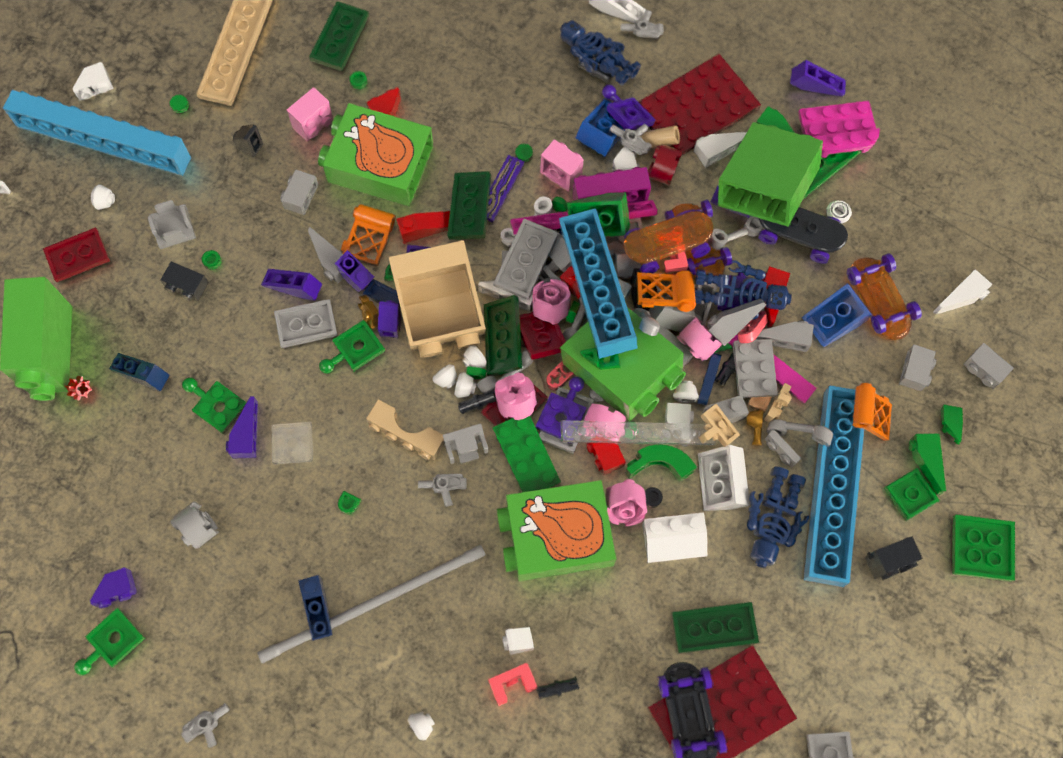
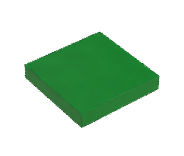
(911, 494)

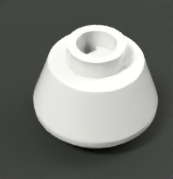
(102, 197)
(839, 210)
(474, 357)
(445, 376)
(464, 385)
(686, 392)
(421, 724)

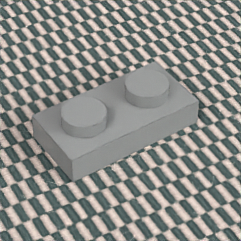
(787, 454)

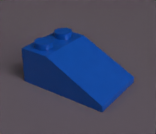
(596, 130)
(837, 315)

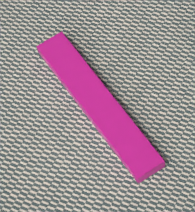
(784, 374)

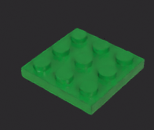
(983, 548)

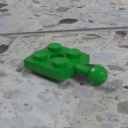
(354, 357)
(206, 406)
(100, 639)

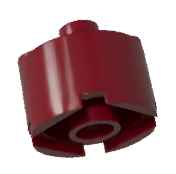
(665, 164)

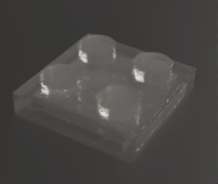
(292, 443)

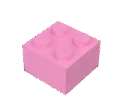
(310, 114)
(561, 164)

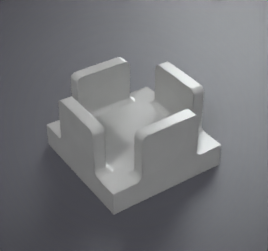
(171, 224)
(465, 443)

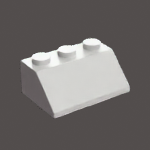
(723, 478)
(675, 537)

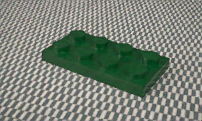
(339, 36)
(469, 205)
(502, 336)
(715, 627)

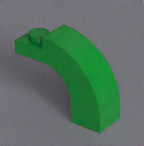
(664, 455)

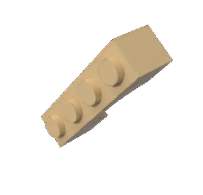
(426, 442)

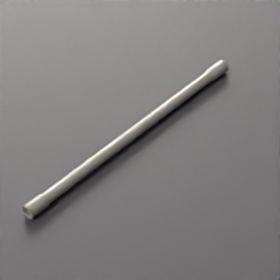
(468, 557)

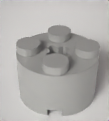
(194, 525)

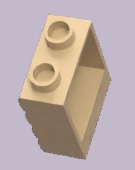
(438, 298)

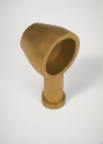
(755, 419)

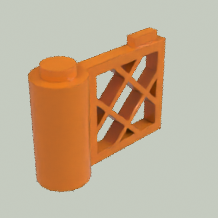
(374, 220)
(680, 290)
(866, 413)

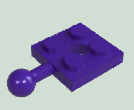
(627, 112)
(566, 406)

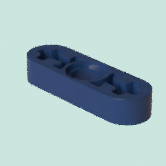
(709, 379)

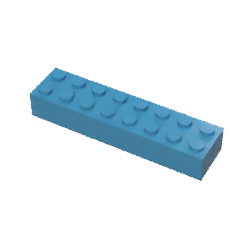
(598, 284)

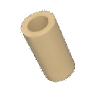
(665, 136)

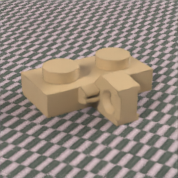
(782, 399)
(718, 427)

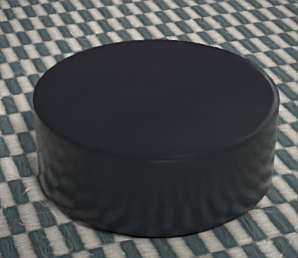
(653, 497)

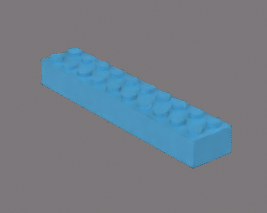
(97, 132)
(835, 492)

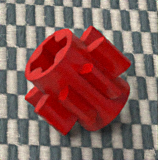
(83, 385)

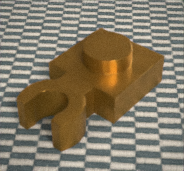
(369, 311)

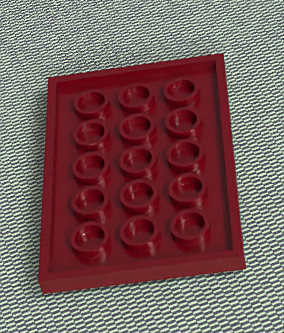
(701, 102)
(742, 704)

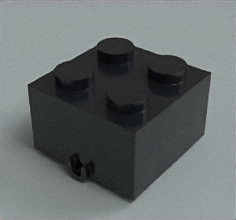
(894, 558)

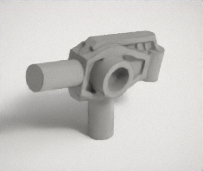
(643, 27)
(632, 139)
(443, 484)
(204, 723)

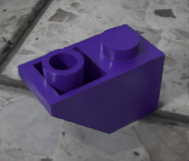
(353, 271)
(389, 319)
(113, 587)

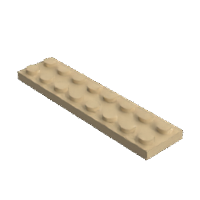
(233, 51)

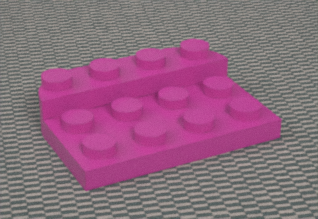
(841, 127)

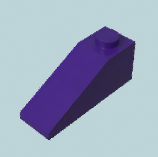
(816, 79)
(292, 283)
(243, 435)

